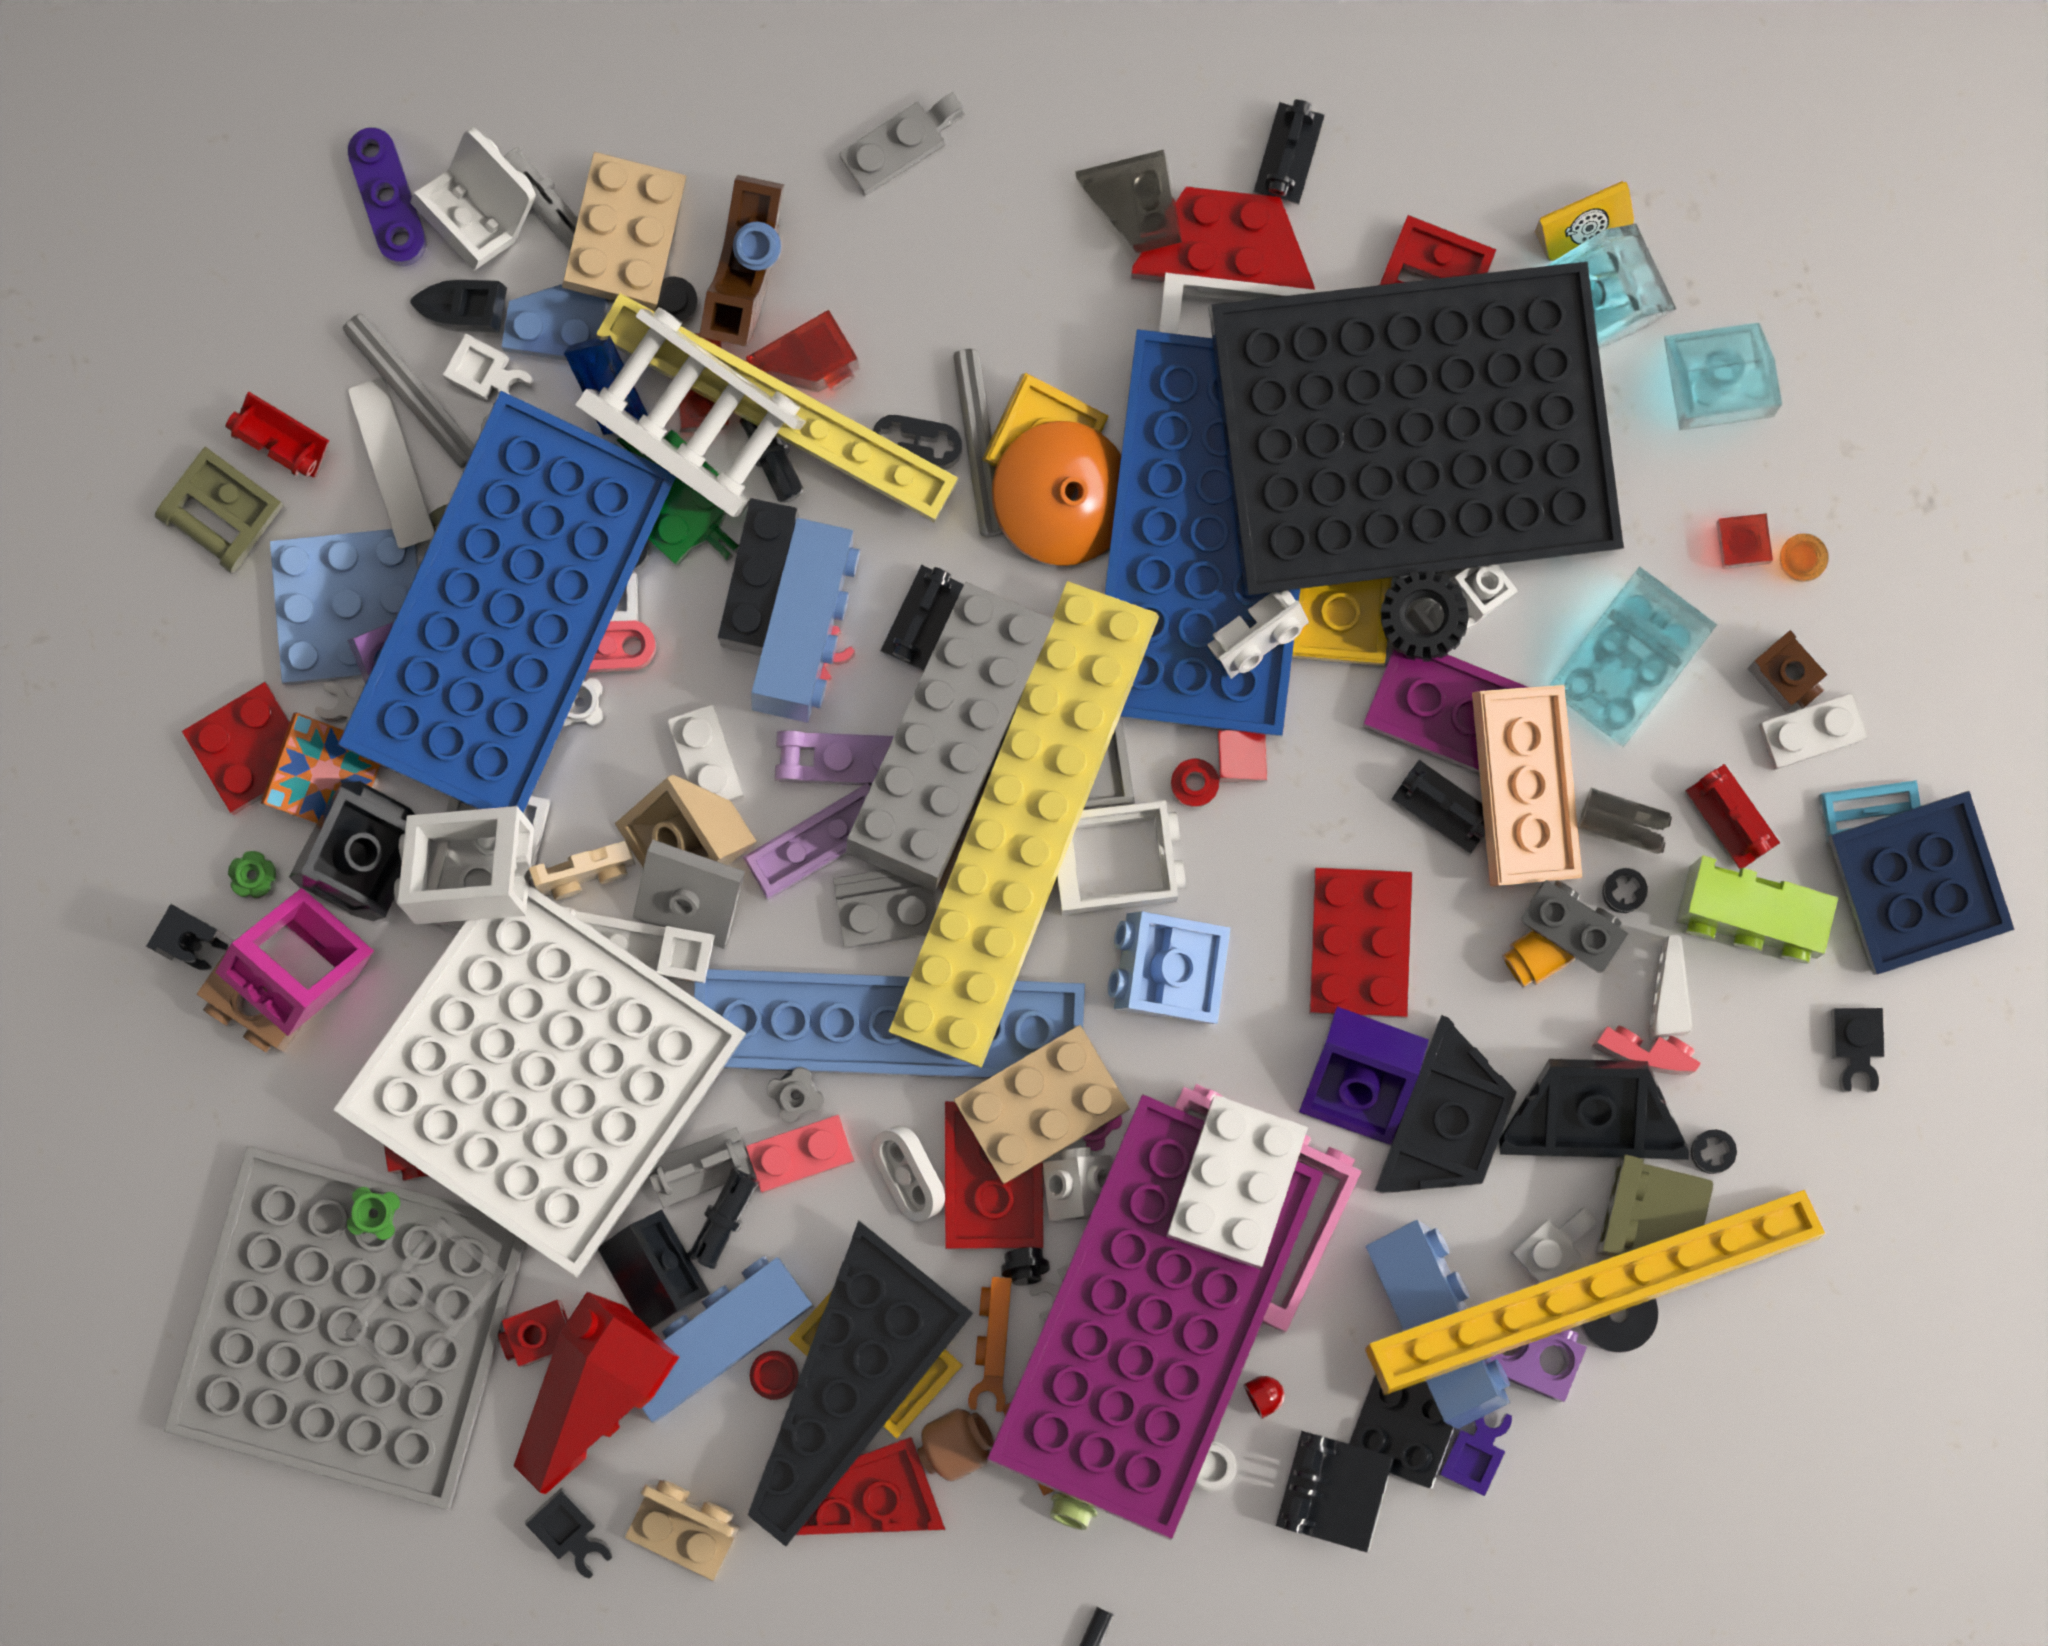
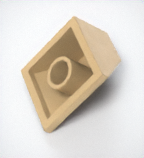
(686, 819)

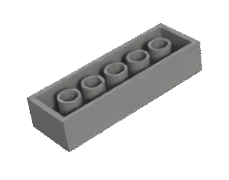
(949, 737)

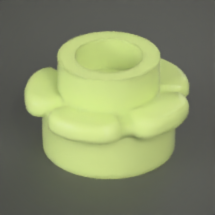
(1071, 1512)

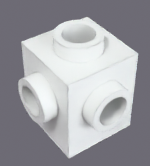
(1074, 1183)

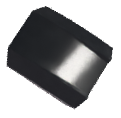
(355, 851)

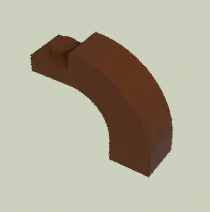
(736, 291)

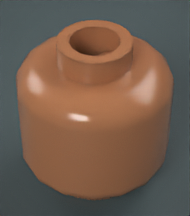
(955, 1444)

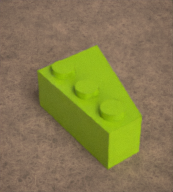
(1756, 911)

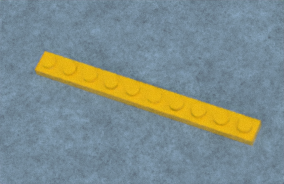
(1593, 1292)

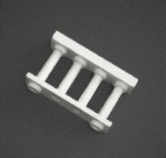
(688, 459)

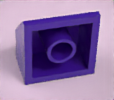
(1364, 1075)

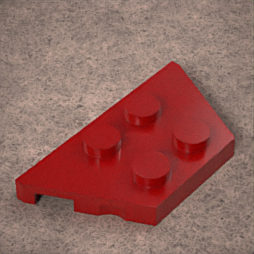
(1229, 239)

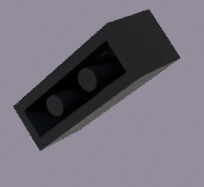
(756, 575)

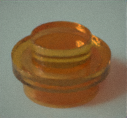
(1803, 557)

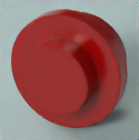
(774, 1375)

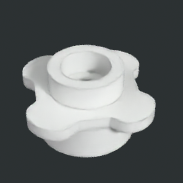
(589, 711)

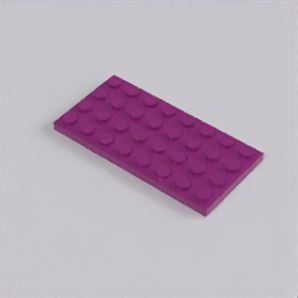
(1142, 1338)

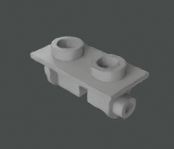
(699, 1167)

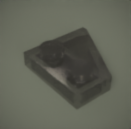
(1136, 199)

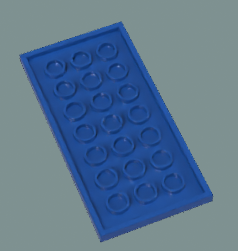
(1180, 547)
(507, 608)

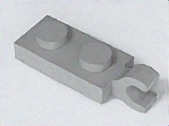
(900, 143)

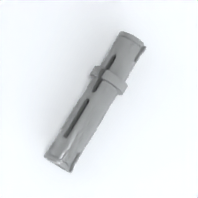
(547, 202)

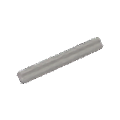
(409, 388)
(977, 435)

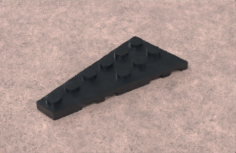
(866, 1357)

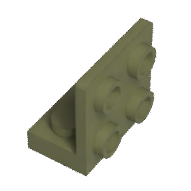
(1650, 1206)

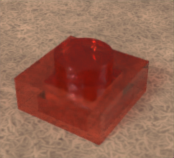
(1744, 541)

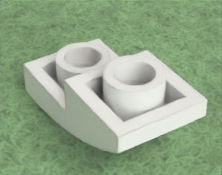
(1481, 586)

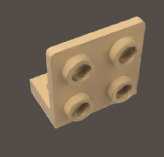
(682, 1530)

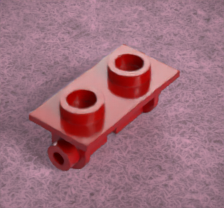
(285, 438)
(1732, 816)

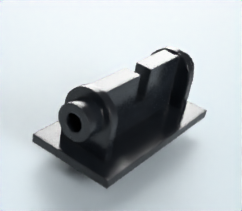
(1289, 151)
(922, 617)
(1442, 806)

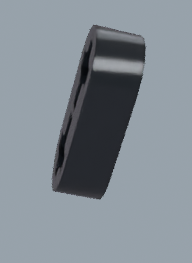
(923, 431)

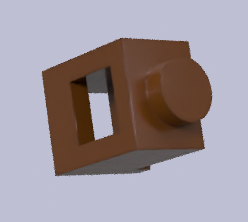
(1770, 672)

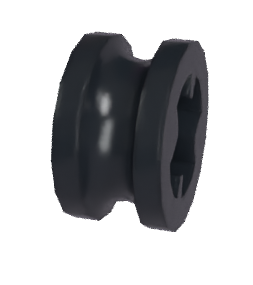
(1638, 896)
(1726, 1159)

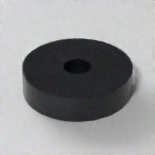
(1628, 1334)

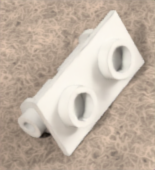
(1278, 622)

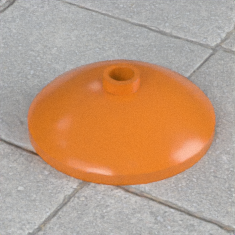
(1032, 497)

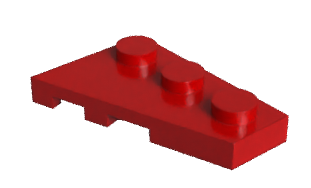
(879, 1494)

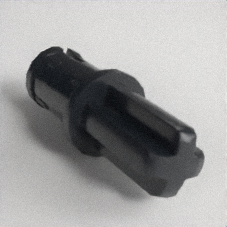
(777, 467)

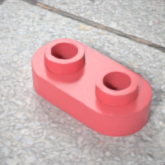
(611, 652)

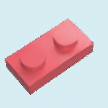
(800, 1153)

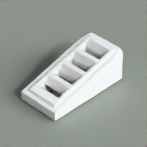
(1671, 998)

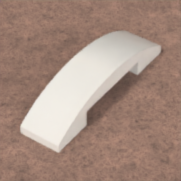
(667, 949)

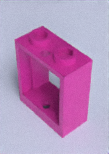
(288, 1001)

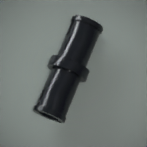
(723, 1218)

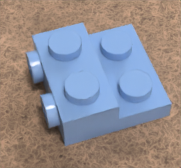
(1169, 967)

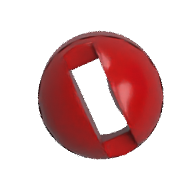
(1265, 1395)

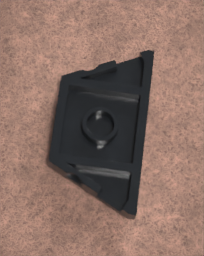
(1595, 1112)
(1449, 1119)

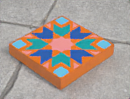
(312, 769)

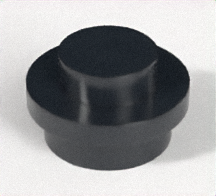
(678, 298)
(1025, 1265)

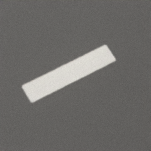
(391, 463)

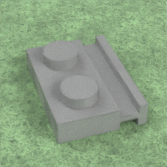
(882, 908)

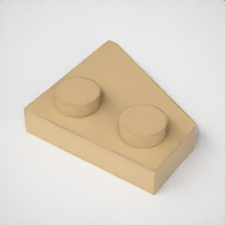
(565, 878)

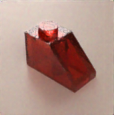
(810, 356)

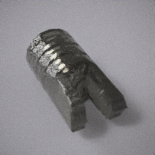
(1614, 819)

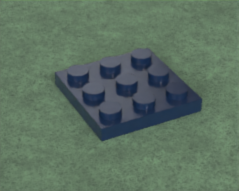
(1921, 882)

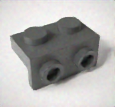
(1573, 926)

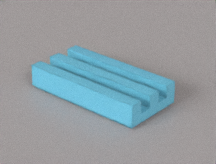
(1830, 817)

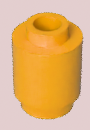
(1535, 959)

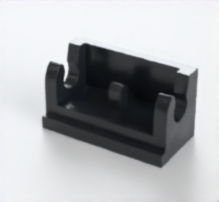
(182, 934)

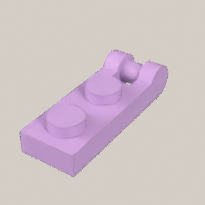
(837, 757)

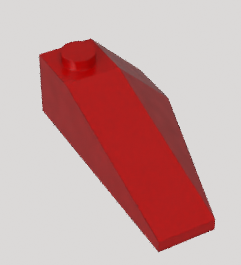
(595, 1376)

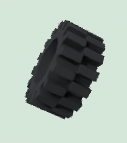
(1424, 586)

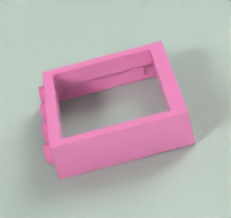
(1333, 1164)

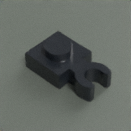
(1858, 1037)
(564, 1527)

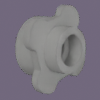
(800, 1081)

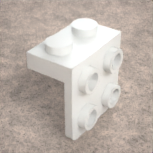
(477, 201)

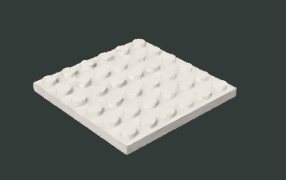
(541, 1076)

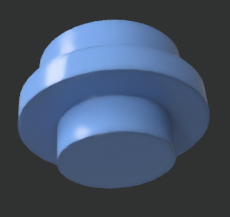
(757, 246)

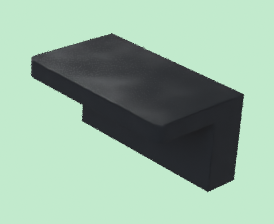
(653, 1269)

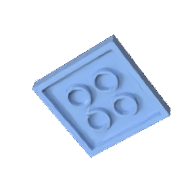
(334, 592)

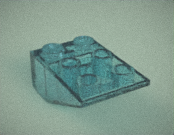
(1632, 656)

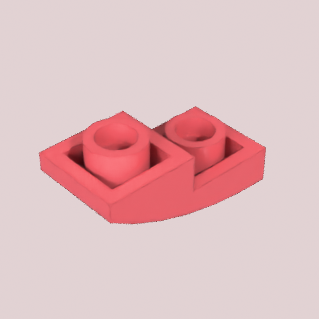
(1662, 1055)

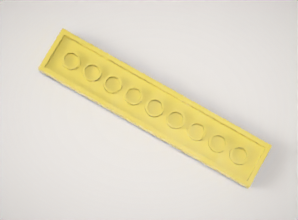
(1024, 824)

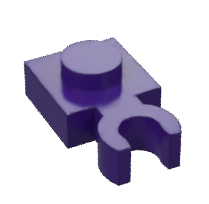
(1474, 1457)

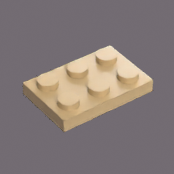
(624, 230)
(1041, 1104)

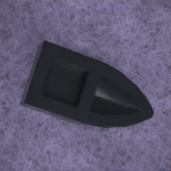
(463, 304)

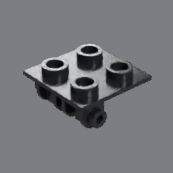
(1407, 1428)
(1334, 1491)

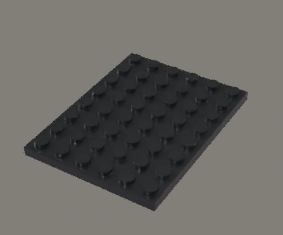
(1415, 427)

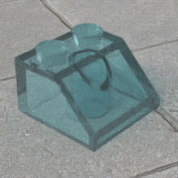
(1623, 282)
(1722, 376)

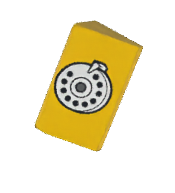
(1583, 219)

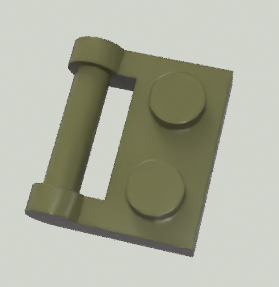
(229, 497)

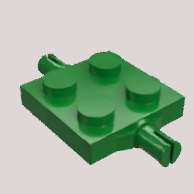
(686, 516)

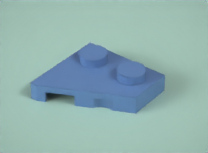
(551, 321)

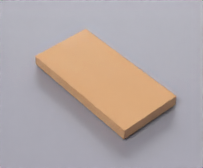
(1527, 785)

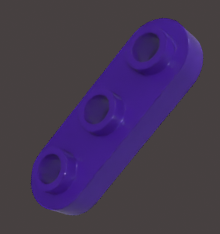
(388, 216)

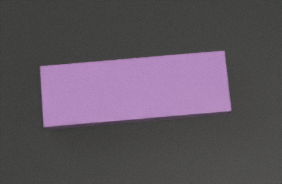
(806, 846)

